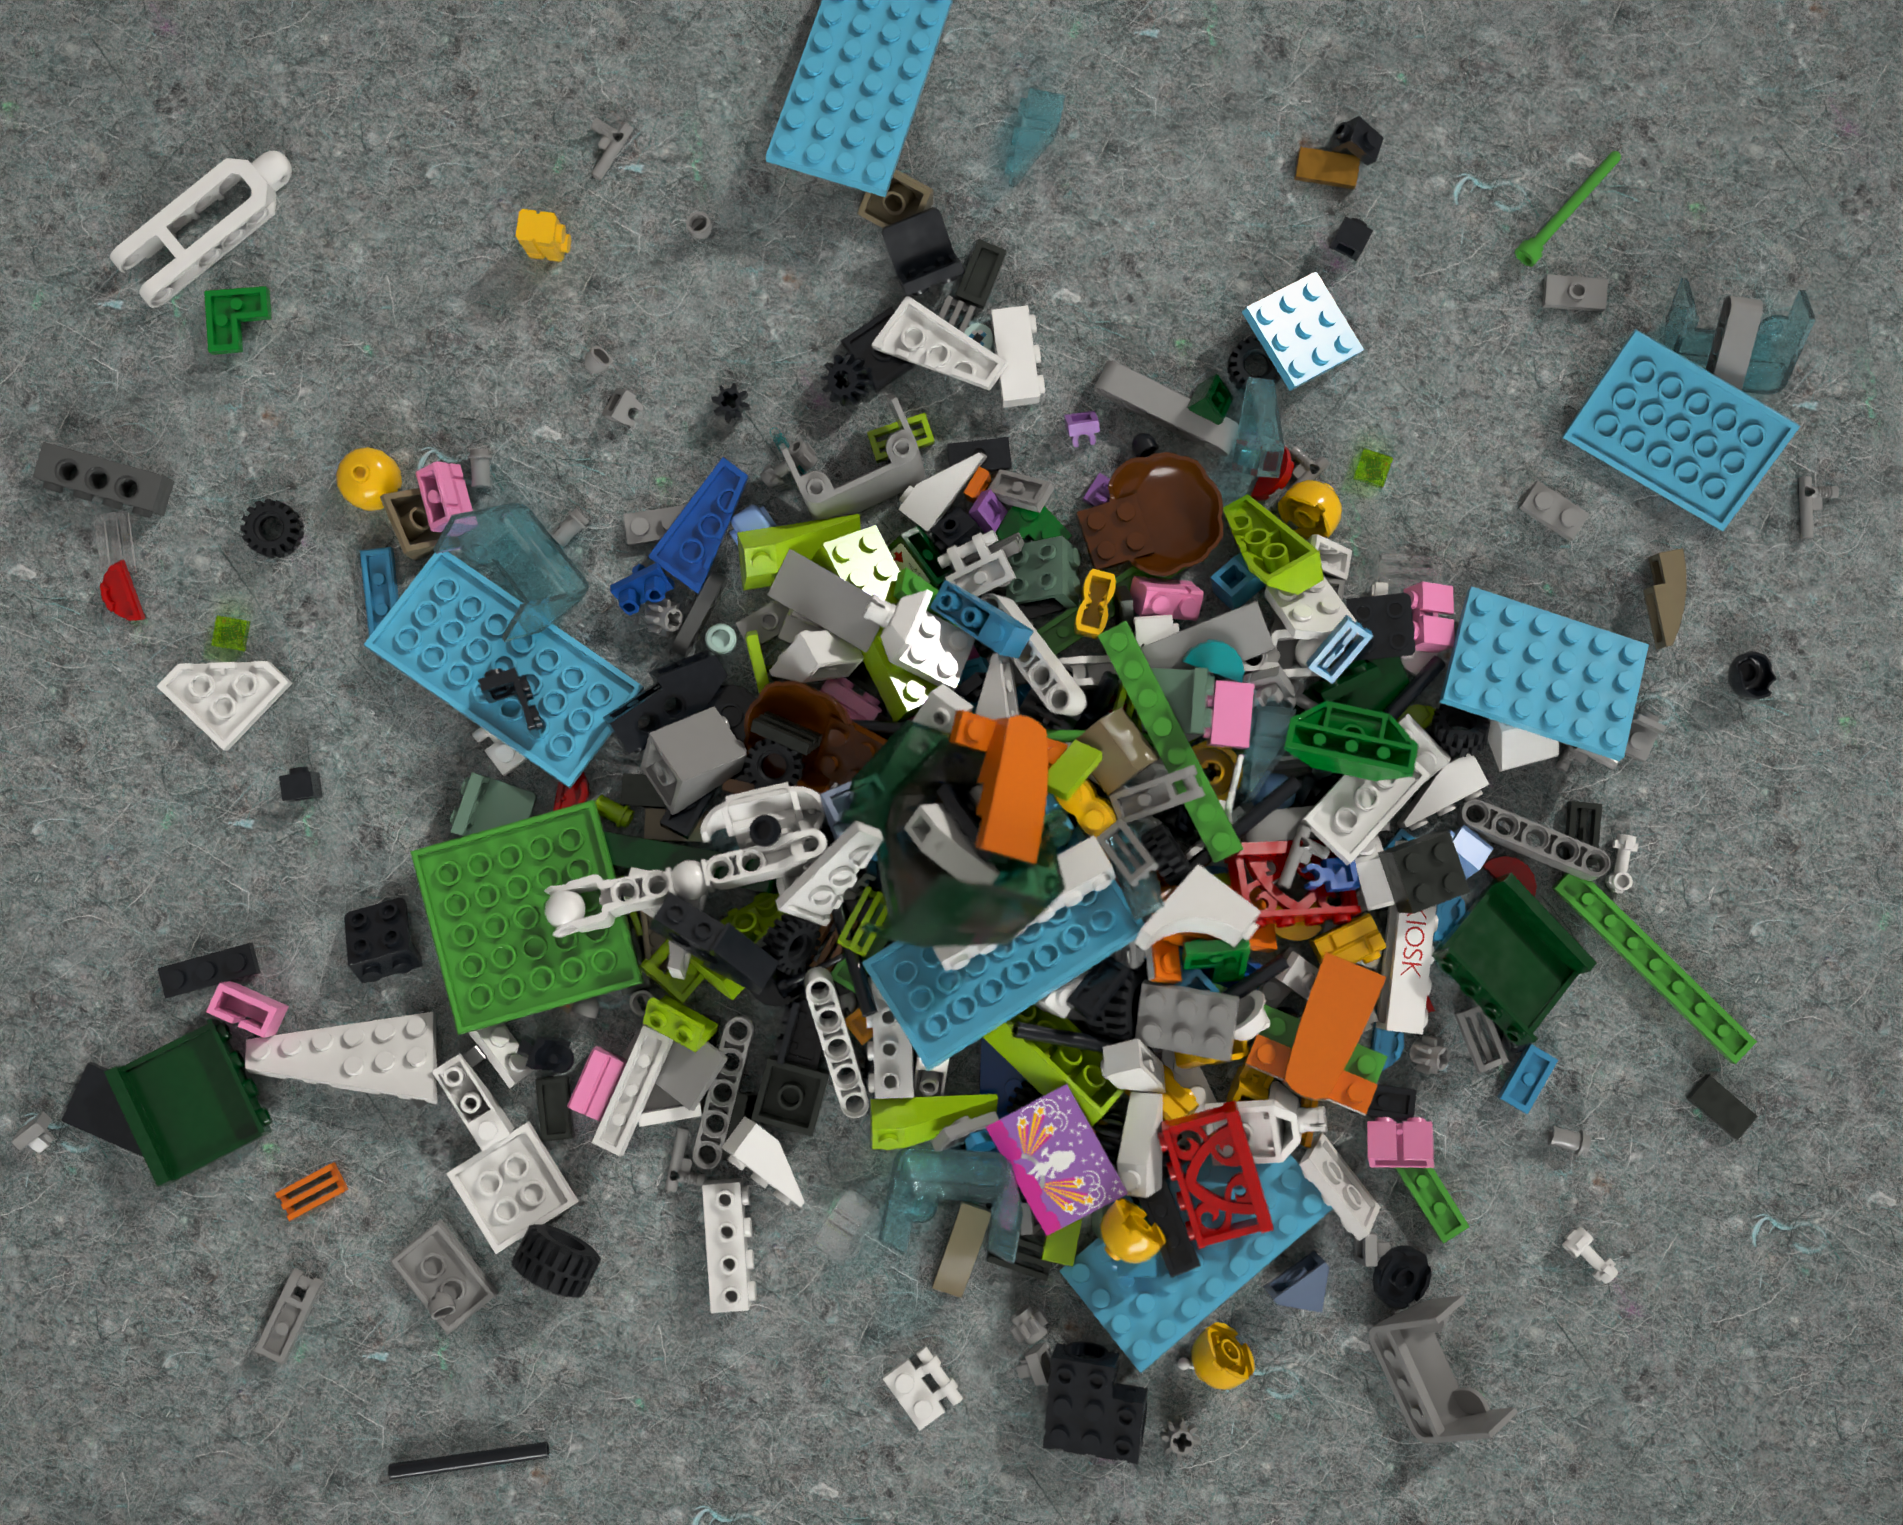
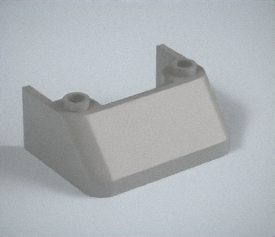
(869, 488)
(1423, 1378)

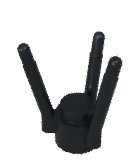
(790, 984)

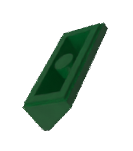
(1211, 400)

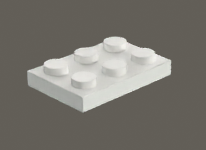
(1340, 1187)

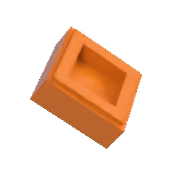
(978, 483)

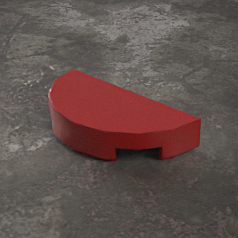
(1266, 485)
(120, 594)
(568, 797)
(1503, 865)

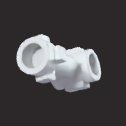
(1620, 879)
(1578, 1243)

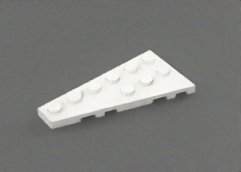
(366, 1057)

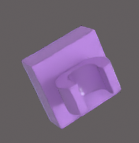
(1081, 424)
(1098, 492)
(988, 511)

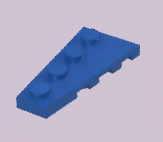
(697, 532)

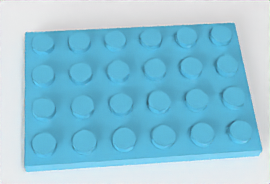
(1680, 430)
(1544, 673)

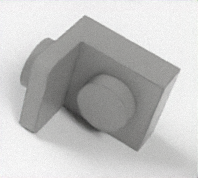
(1643, 735)

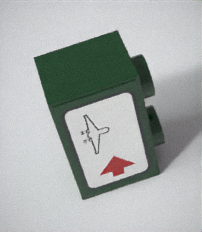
(919, 555)

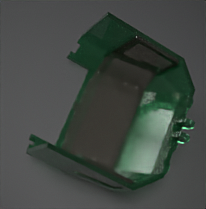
(921, 897)

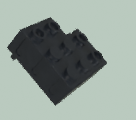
(1089, 1407)

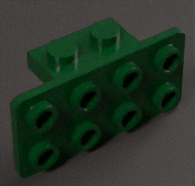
(1362, 685)

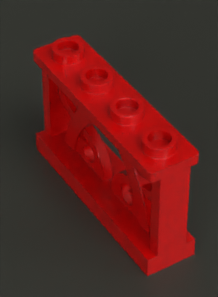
(1255, 857)
(1229, 1134)

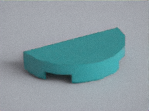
(1218, 658)

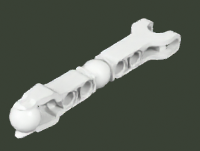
(1089, 669)
(688, 880)

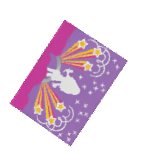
(1057, 1160)

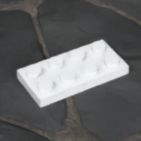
(1358, 810)

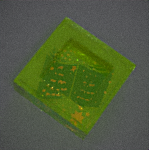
(1372, 468)
(230, 633)

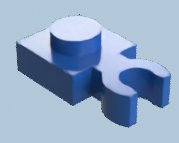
(1334, 874)

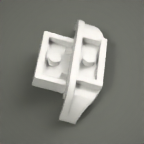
(741, 809)

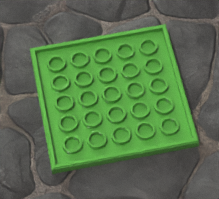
(492, 924)

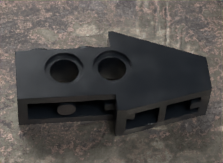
(689, 680)
(718, 945)

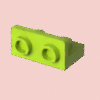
(679, 1022)

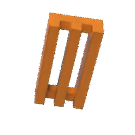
(287, 1204)

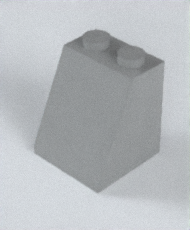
(692, 758)

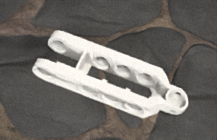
(263, 177)

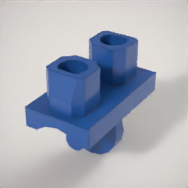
(642, 586)

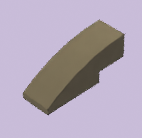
(1667, 597)
(961, 1248)

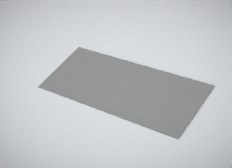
(824, 599)
(1240, 628)

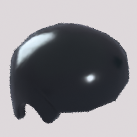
(1751, 675)

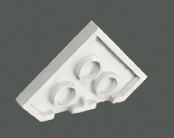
(224, 695)

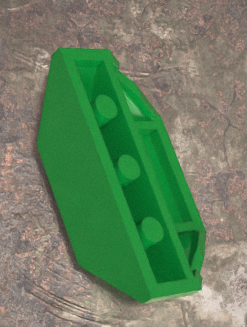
(1352, 742)

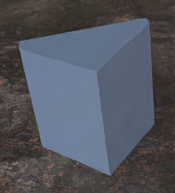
(1301, 1285)

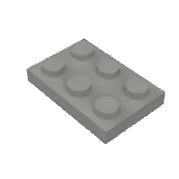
(1187, 1020)

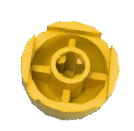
(366, 476)
(1312, 508)
(1128, 1234)
(1221, 1358)

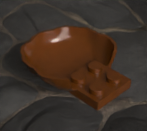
(1157, 517)
(844, 743)

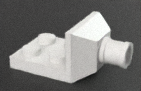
(920, 639)
(1272, 1125)

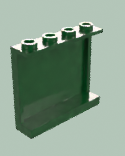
(1512, 958)
(189, 1102)

